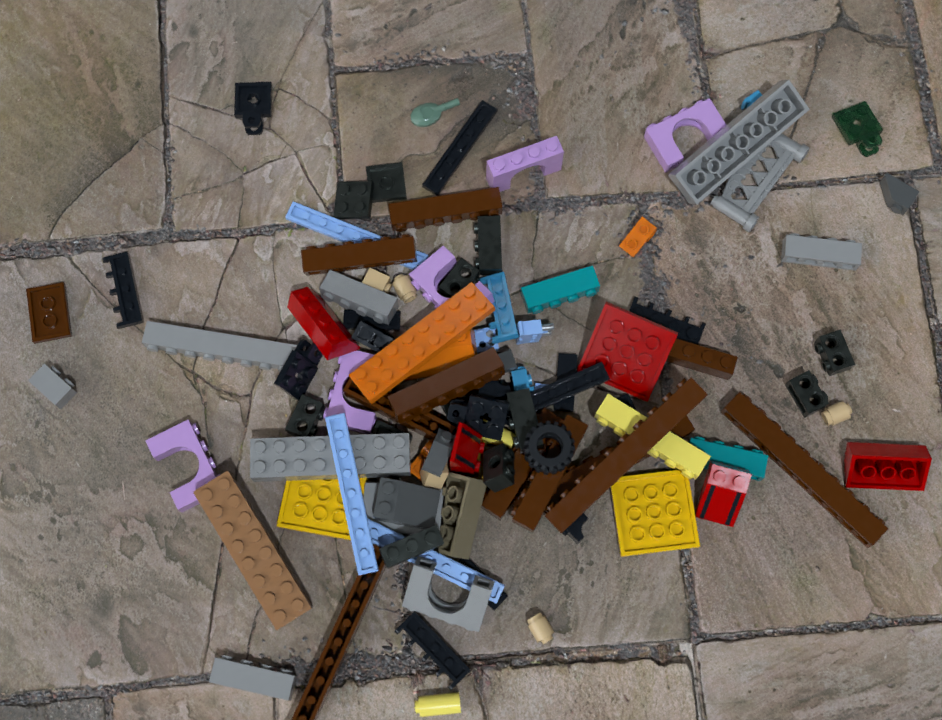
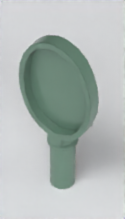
(430, 113)

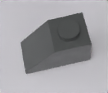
(897, 194)
(439, 452)

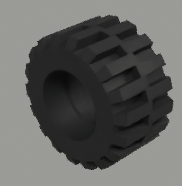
(553, 431)

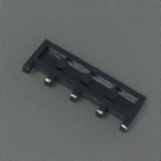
(125, 289)
(685, 330)
(434, 648)

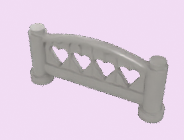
(743, 210)

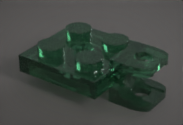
(865, 135)

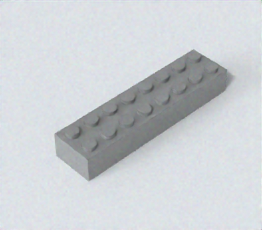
(738, 141)
(313, 458)

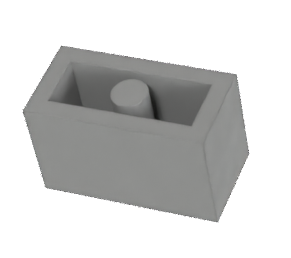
(53, 386)

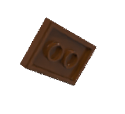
(49, 312)

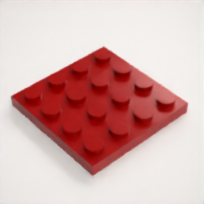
(629, 349)

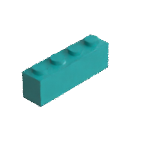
(560, 289)
(735, 456)

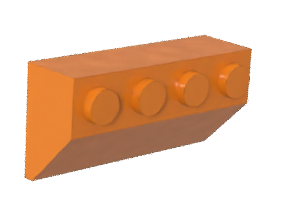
(455, 353)

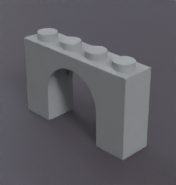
(370, 497)
(421, 598)

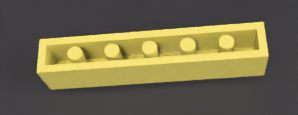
(670, 448)

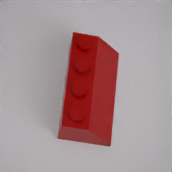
(321, 323)
(886, 466)

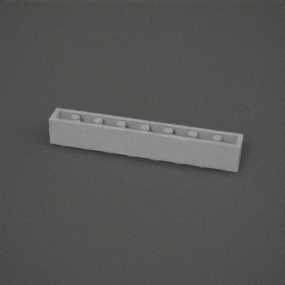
(216, 345)

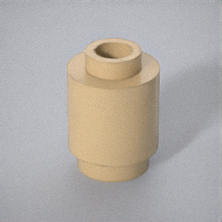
(404, 288)
(836, 413)
(540, 628)

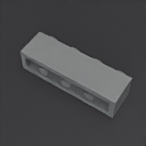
(821, 252)
(359, 297)
(253, 679)

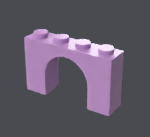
(660, 139)
(544, 153)
(433, 271)
(357, 419)
(180, 438)

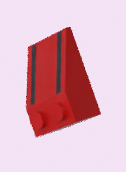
(466, 451)
(723, 493)

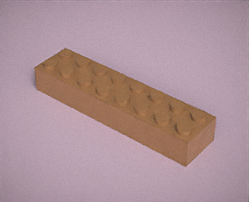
(252, 550)

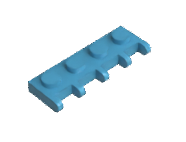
(504, 313)

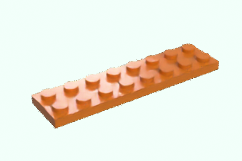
(421, 342)

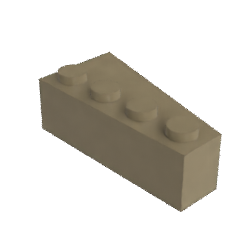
(460, 514)

